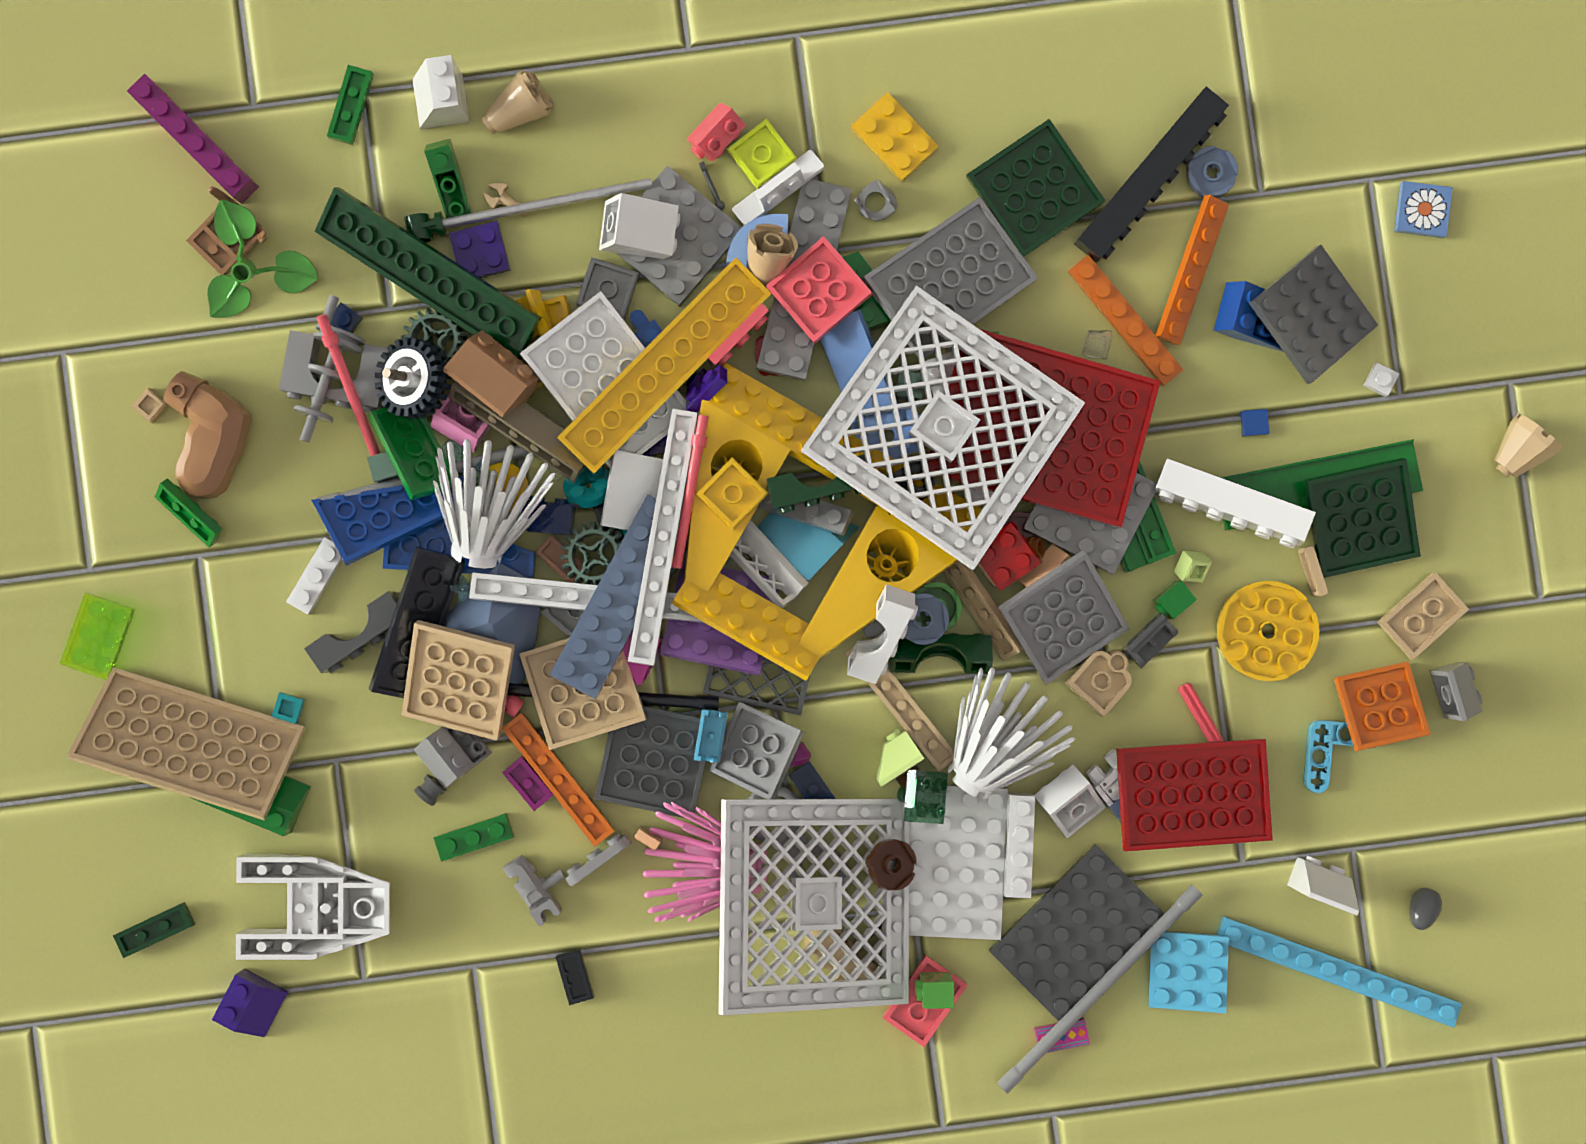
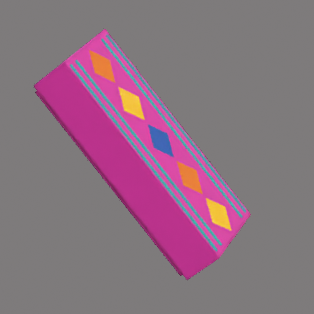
(1074, 1037)

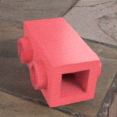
(716, 132)

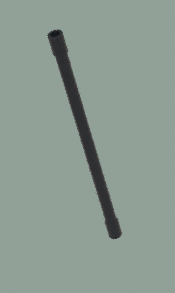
(655, 699)

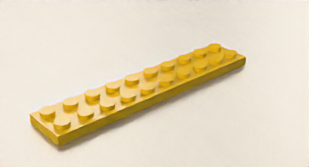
(664, 365)

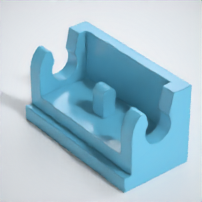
(710, 735)

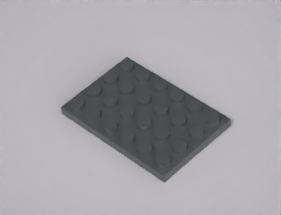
(1076, 932)

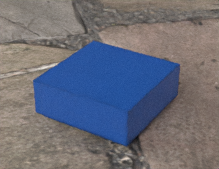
(1254, 422)

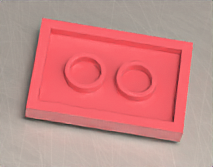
(738, 337)
(912, 1018)

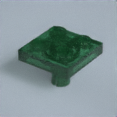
(924, 796)

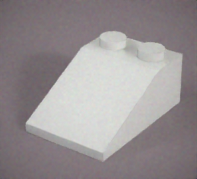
(1324, 884)

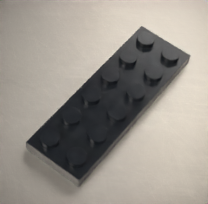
(423, 598)

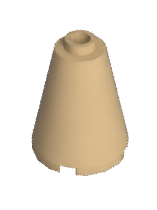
(769, 251)

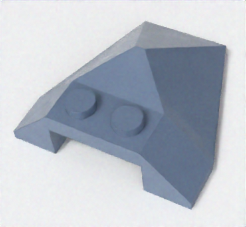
(499, 621)

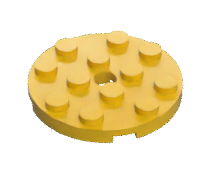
(1293, 625)

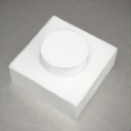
(1381, 379)

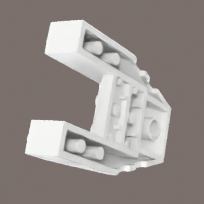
(325, 907)

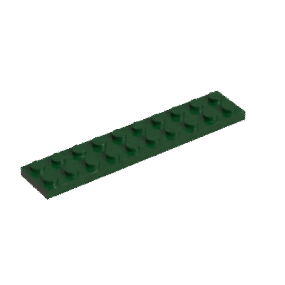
(425, 272)

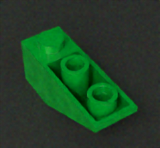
(447, 178)

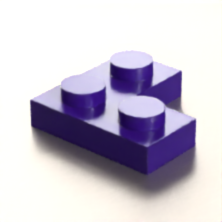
(704, 386)

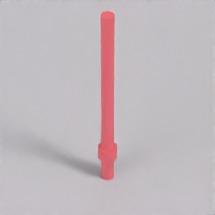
(331, 341)
(698, 442)

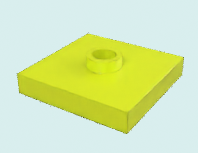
(761, 153)

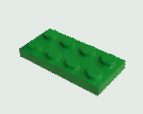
(411, 450)

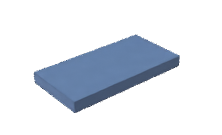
(846, 350)

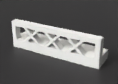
(771, 561)

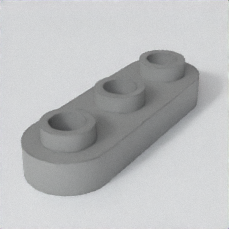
(597, 858)

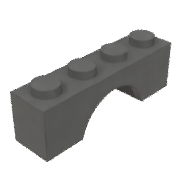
(330, 652)

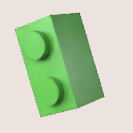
(935, 990)

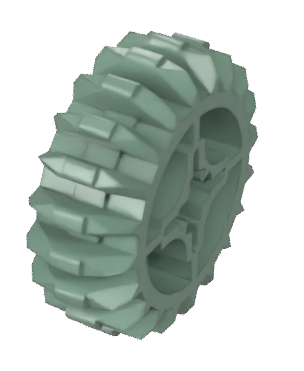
(423, 322)
(601, 545)

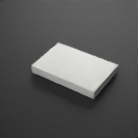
(628, 484)

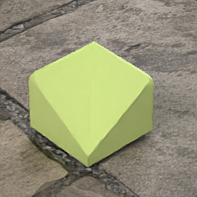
(1192, 566)

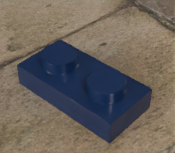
(810, 783)

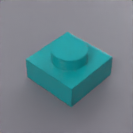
(288, 707)

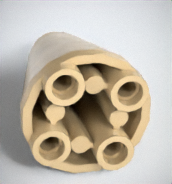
(517, 104)

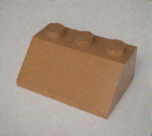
(492, 373)

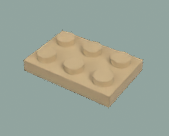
(1422, 615)

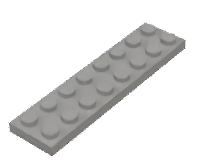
(817, 214)

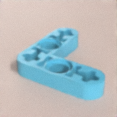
(1331, 737)

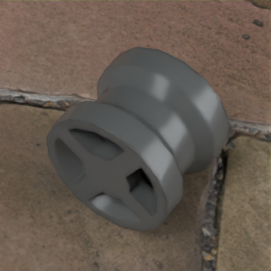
(430, 790)

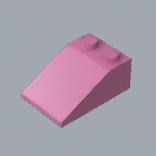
(459, 424)

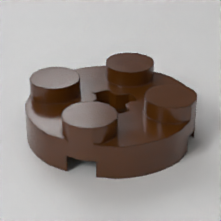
(878, 862)

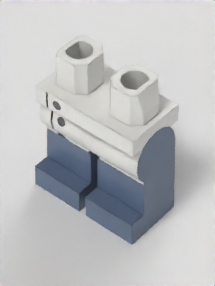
(1106, 783)

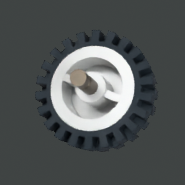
(412, 378)

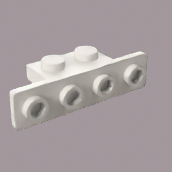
(778, 187)

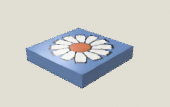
(1423, 209)

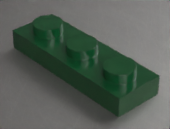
(154, 930)

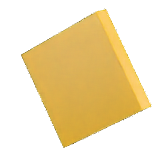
(732, 493)

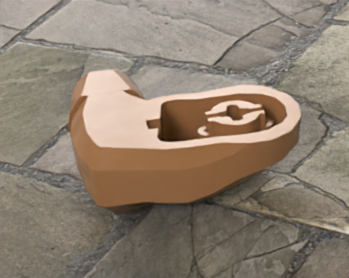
(212, 439)

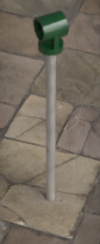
(424, 227)

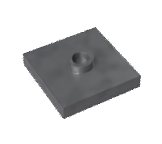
(613, 281)

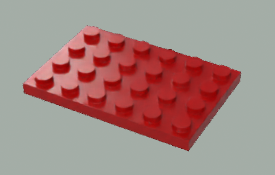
(1194, 794)

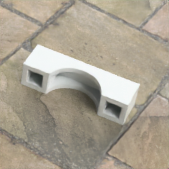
(871, 657)
(1019, 845)

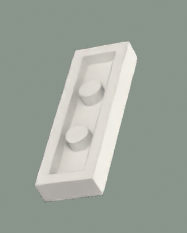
(315, 577)

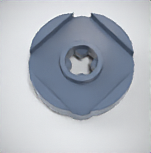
(1215, 158)
(935, 627)

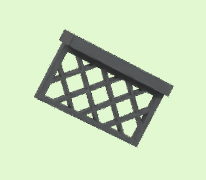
(758, 702)

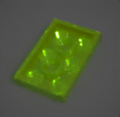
(96, 636)

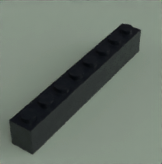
(1151, 174)

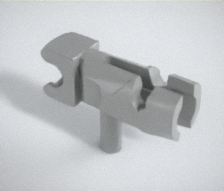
(534, 889)

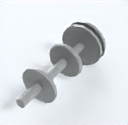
(348, 342)

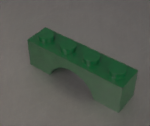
(789, 492)
(967, 650)

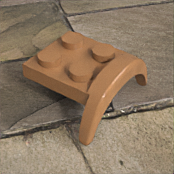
(212, 249)

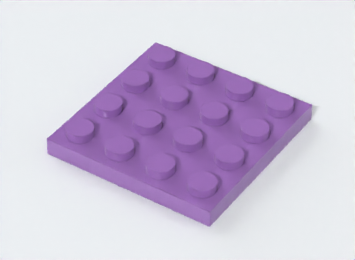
(705, 644)

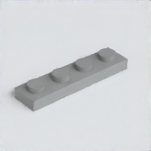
(823, 516)

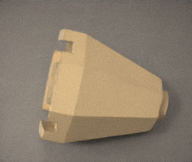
(1524, 447)

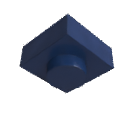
(345, 318)

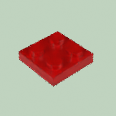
(1009, 557)

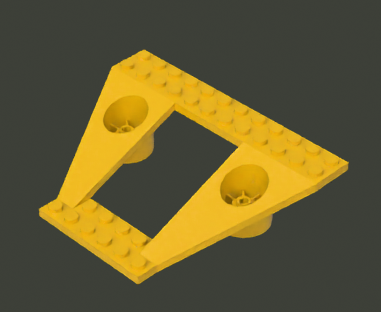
(759, 433)

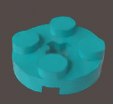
(587, 497)

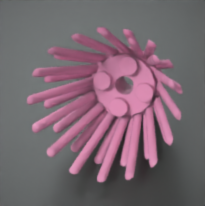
(707, 863)

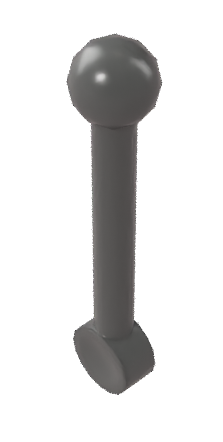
(719, 204)

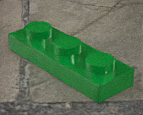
(350, 104)
(188, 512)
(473, 837)

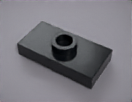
(574, 976)

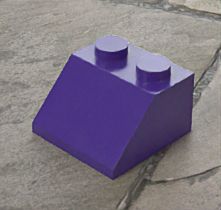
(250, 1004)

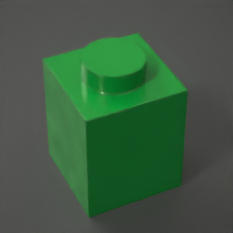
(1174, 600)

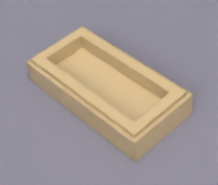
(1312, 571)

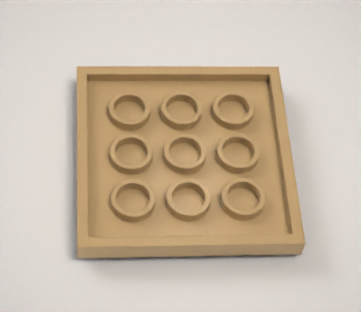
(457, 680)
(571, 714)

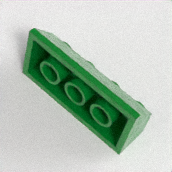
(283, 810)

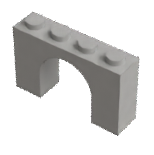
(300, 381)

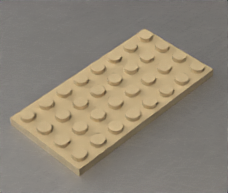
(187, 743)

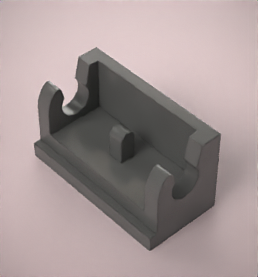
(1150, 640)

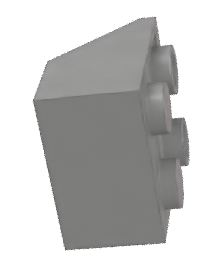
(451, 754)

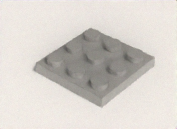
(757, 751)

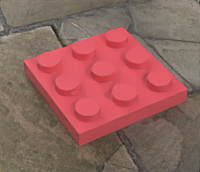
(819, 290)

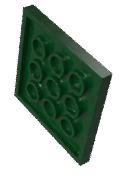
(1035, 188)
(1363, 517)

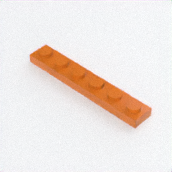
(1192, 270)
(1125, 320)
(558, 779)

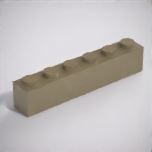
(527, 429)

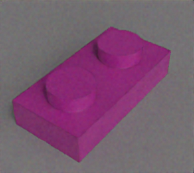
(527, 783)

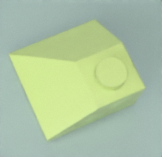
(897, 756)

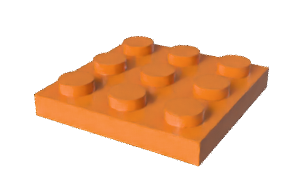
(1382, 706)

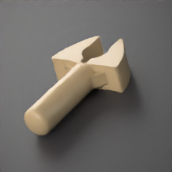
(503, 200)

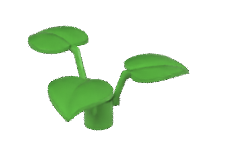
(225, 293)

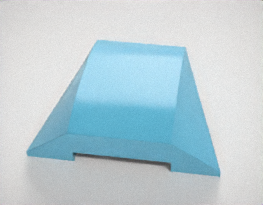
(803, 544)

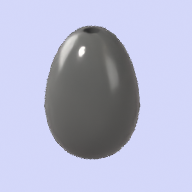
(1424, 908)

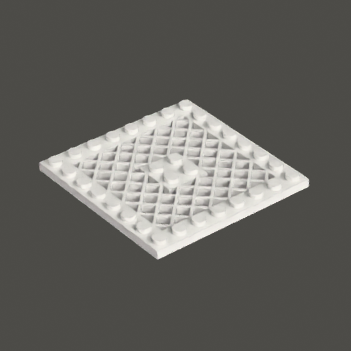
(943, 427)
(814, 906)

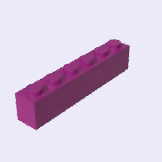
(192, 138)

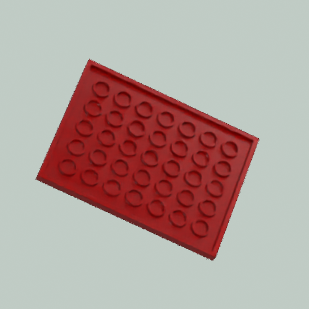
(1100, 451)

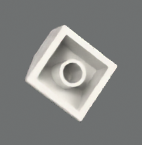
(1070, 801)

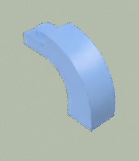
(739, 244)

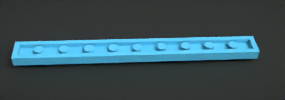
(1340, 972)

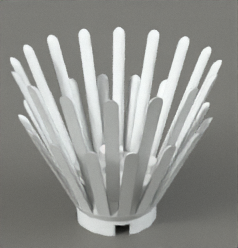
(480, 523)
(986, 750)

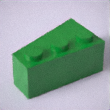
(871, 310)

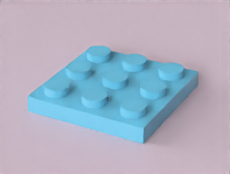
(1189, 972)

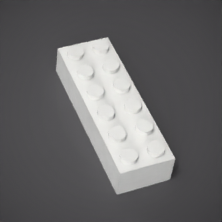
(1234, 503)

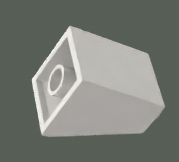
(440, 93)
(639, 227)

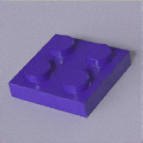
(481, 249)

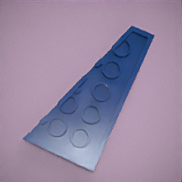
(376, 519)
(437, 538)

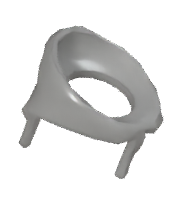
(890, 201)

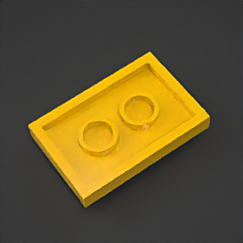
(894, 137)

